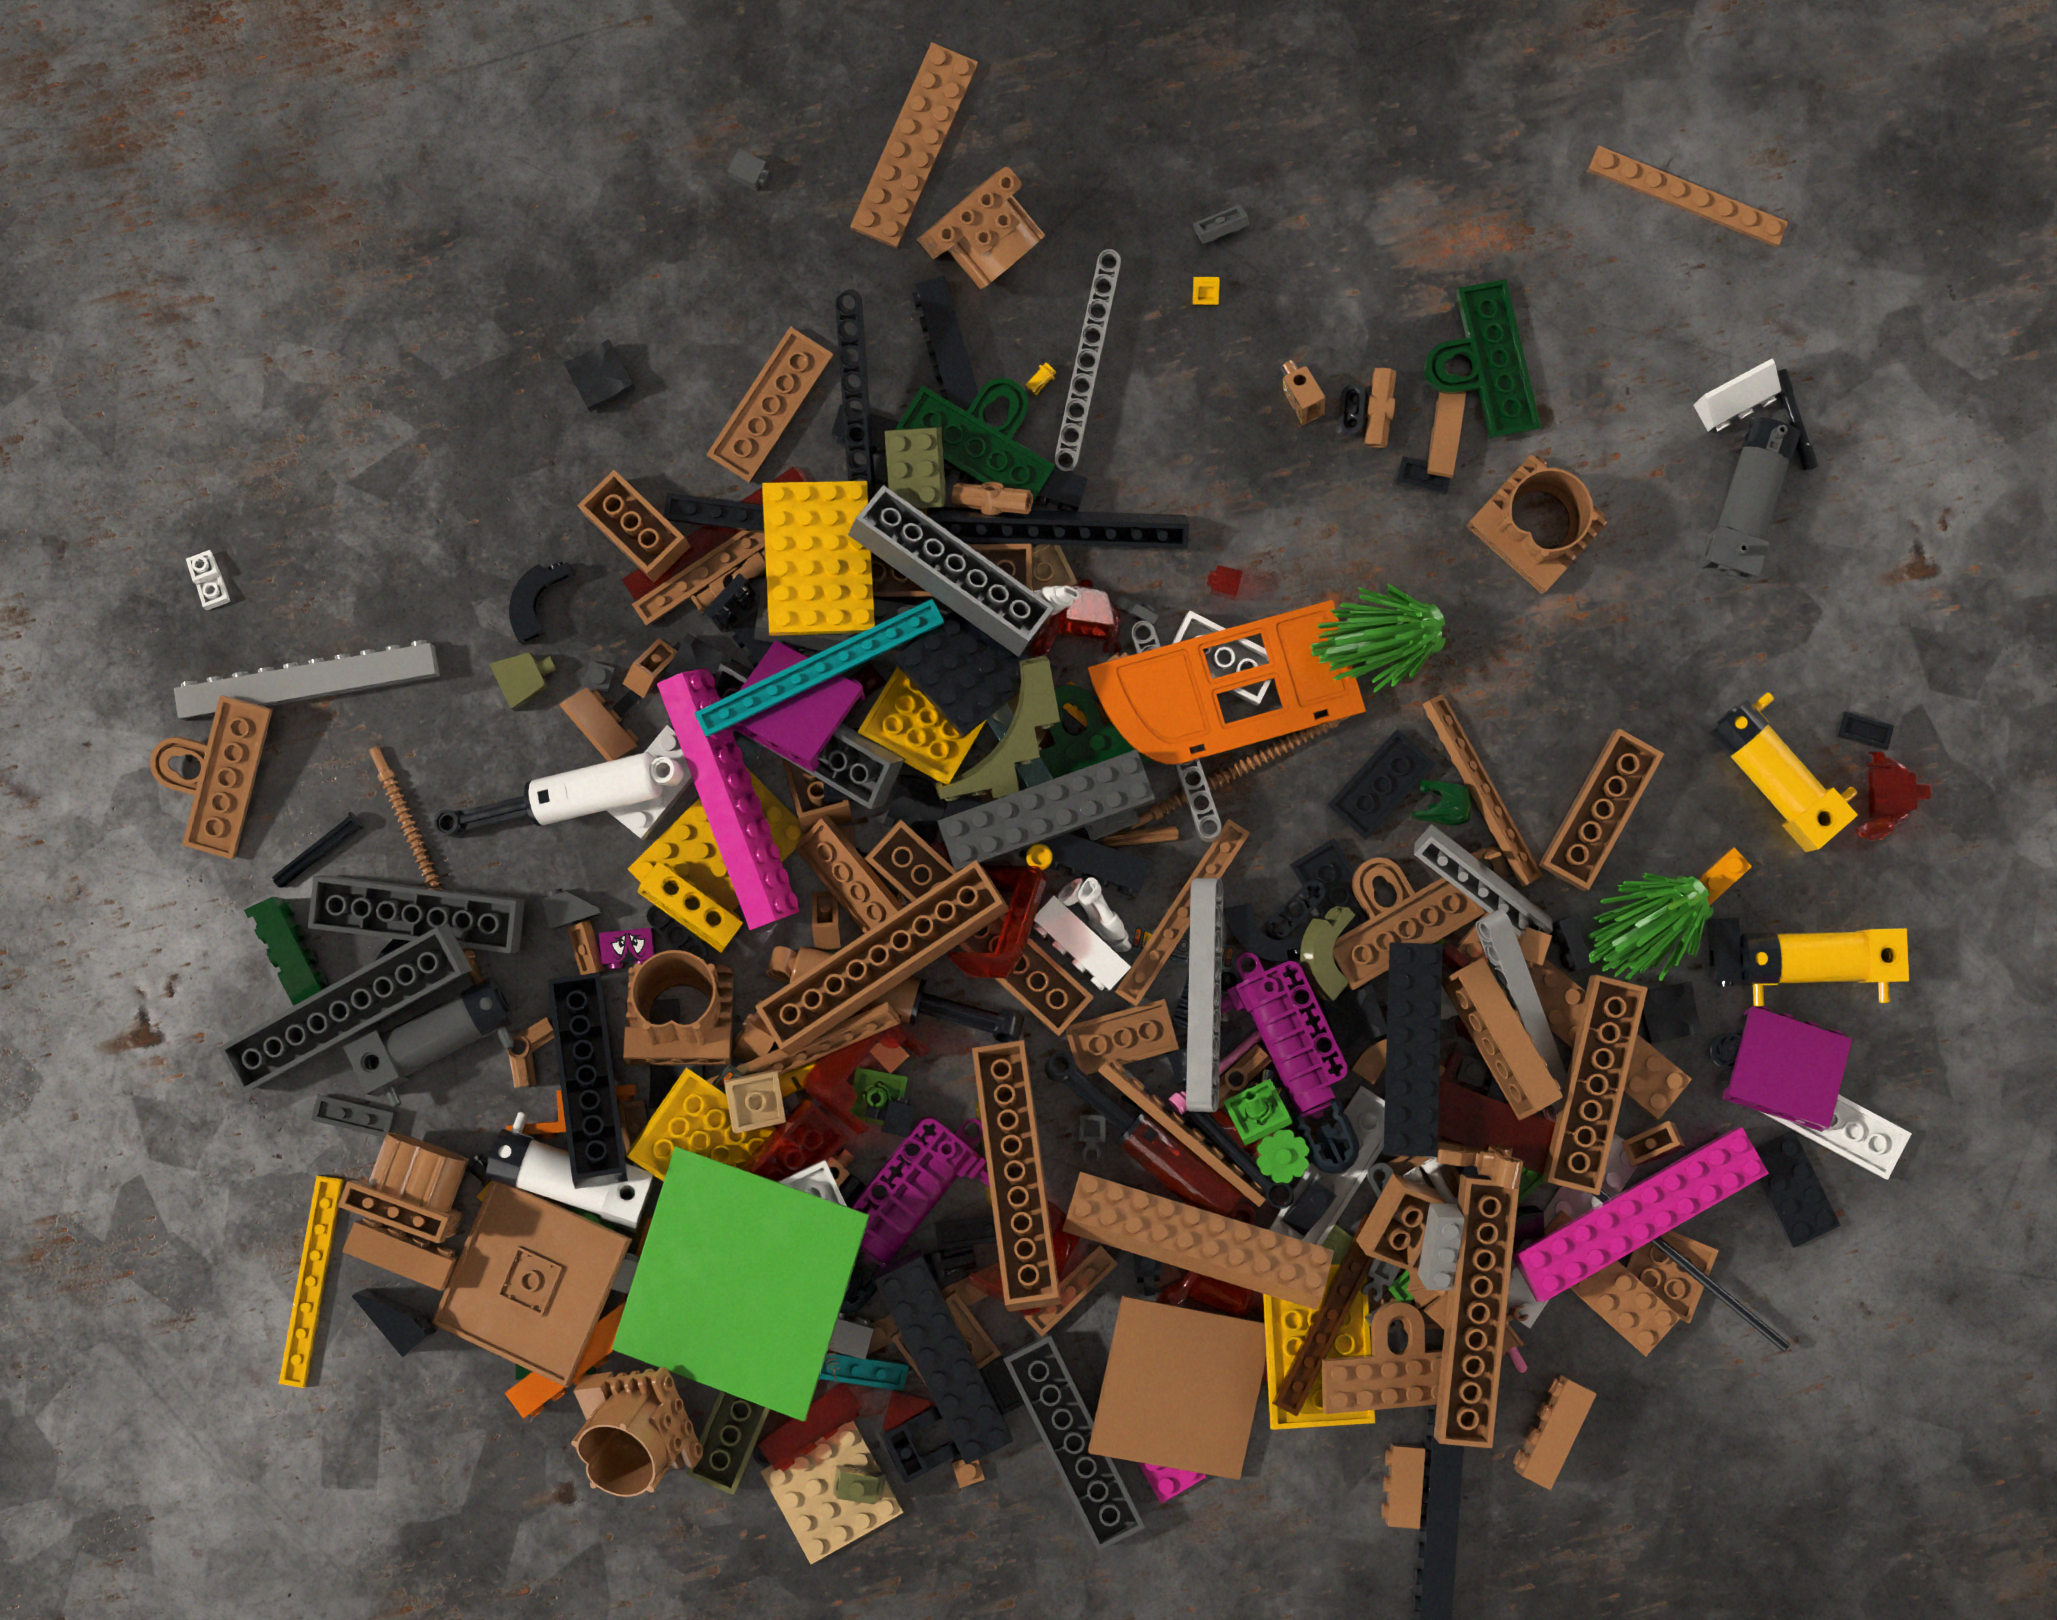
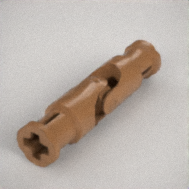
(753, 568)

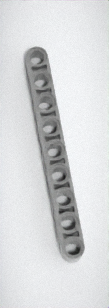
(1090, 350)
(1191, 793)
(1513, 975)
(1204, 995)

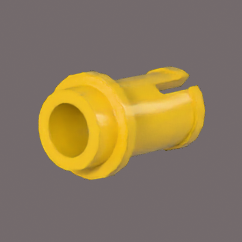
(1040, 379)

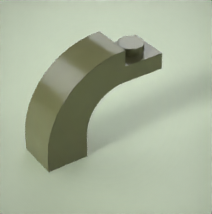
(1317, 953)

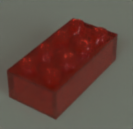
(796, 1144)

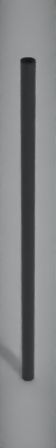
(1713, 1287)

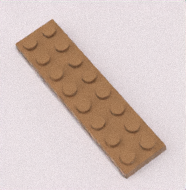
(914, 145)

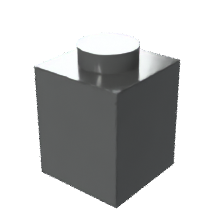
(748, 170)

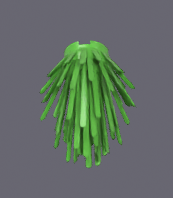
(1382, 636)
(1652, 925)

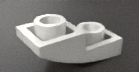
(208, 580)

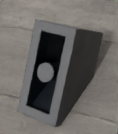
(1309, 1207)

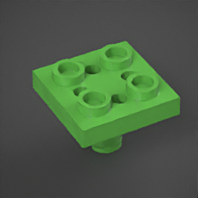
(877, 1097)
(1256, 1106)

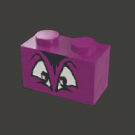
(627, 946)

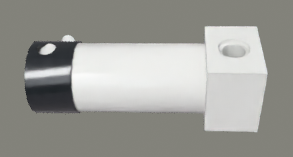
(546, 1171)

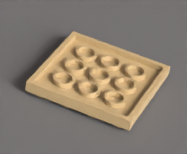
(808, 1500)

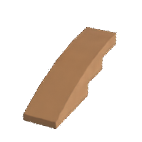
(1446, 433)

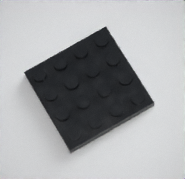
(962, 672)

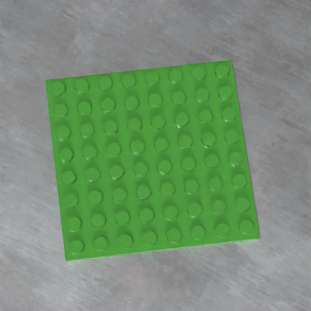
(740, 1283)

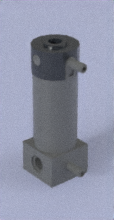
(1738, 542)
(429, 1037)

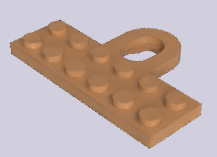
(225, 776)
(1412, 919)
(1384, 1377)

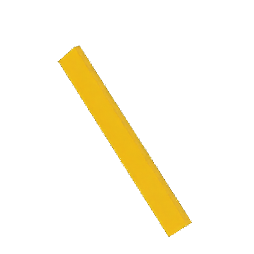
(311, 1281)

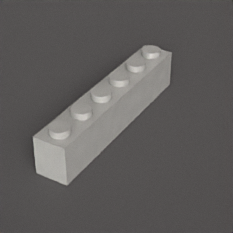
(1479, 881)

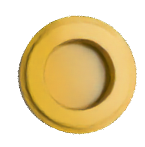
(1039, 856)

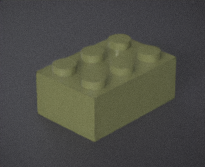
(916, 466)

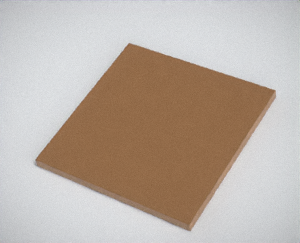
(531, 1282)
(1180, 1388)

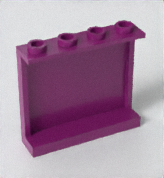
(804, 722)
(1788, 1068)

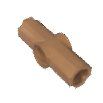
(1380, 407)
(992, 498)
(1248, 1066)

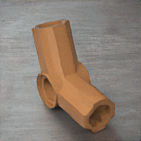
(523, 1065)

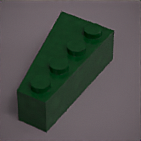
(287, 948)

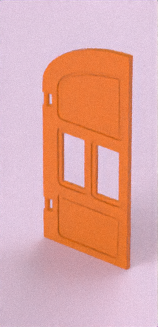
(1170, 703)

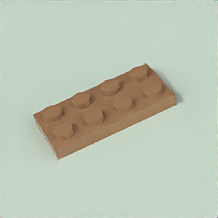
(1122, 1036)

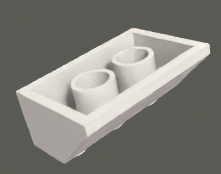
(1739, 396)

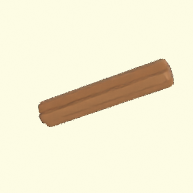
(1141, 836)

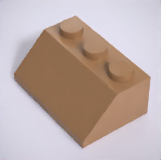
(600, 725)

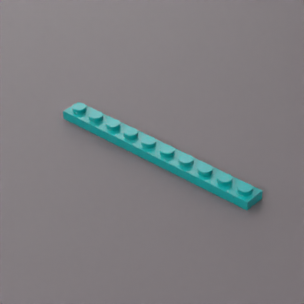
(819, 668)

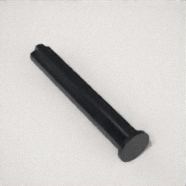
(317, 850)

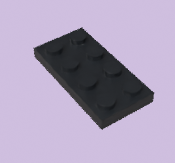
(730, 602)
(1381, 784)
(1334, 869)
(1795, 1190)

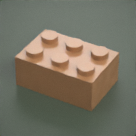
(1398, 1222)

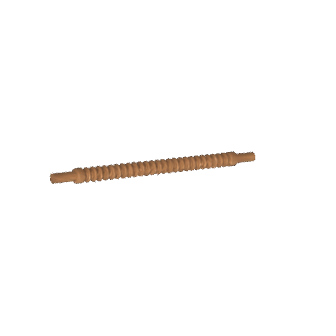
(387, 777)
(1157, 811)

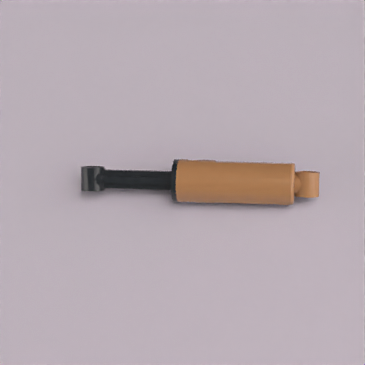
(906, 997)

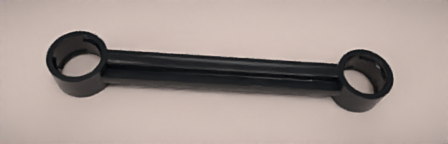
(1238, 1155)

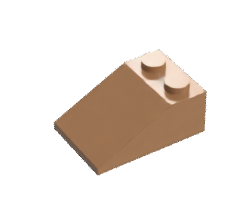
(809, 799)

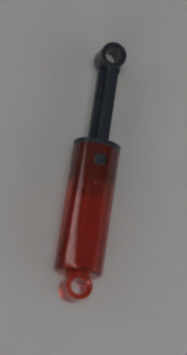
(1156, 1147)

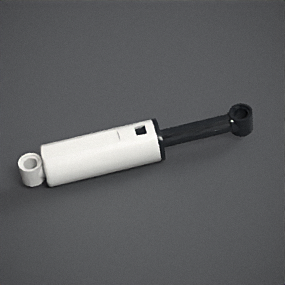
(571, 794)

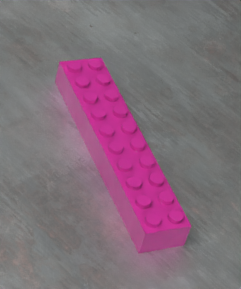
(729, 802)
(1639, 1214)

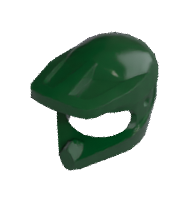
(1451, 810)

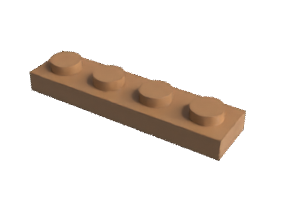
(1074, 1288)

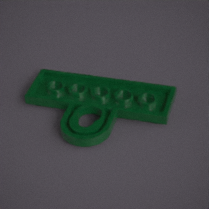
(1496, 358)
(976, 447)
(1083, 750)

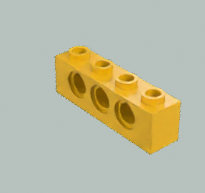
(695, 920)

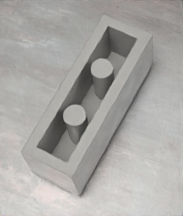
(1441, 1246)

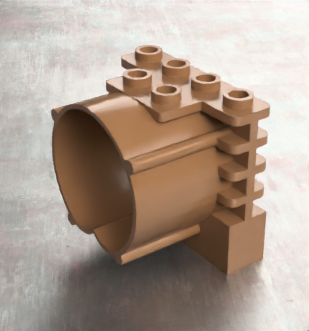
(985, 230)
(1516, 547)
(699, 1043)
(410, 1188)
(633, 1431)

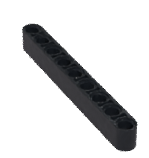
(851, 393)

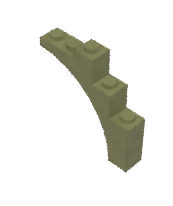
(997, 771)

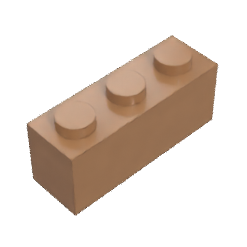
(1403, 1485)

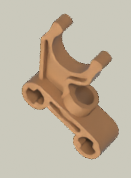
(1494, 1162)

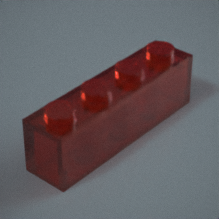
(800, 1436)

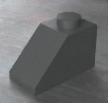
(566, 909)

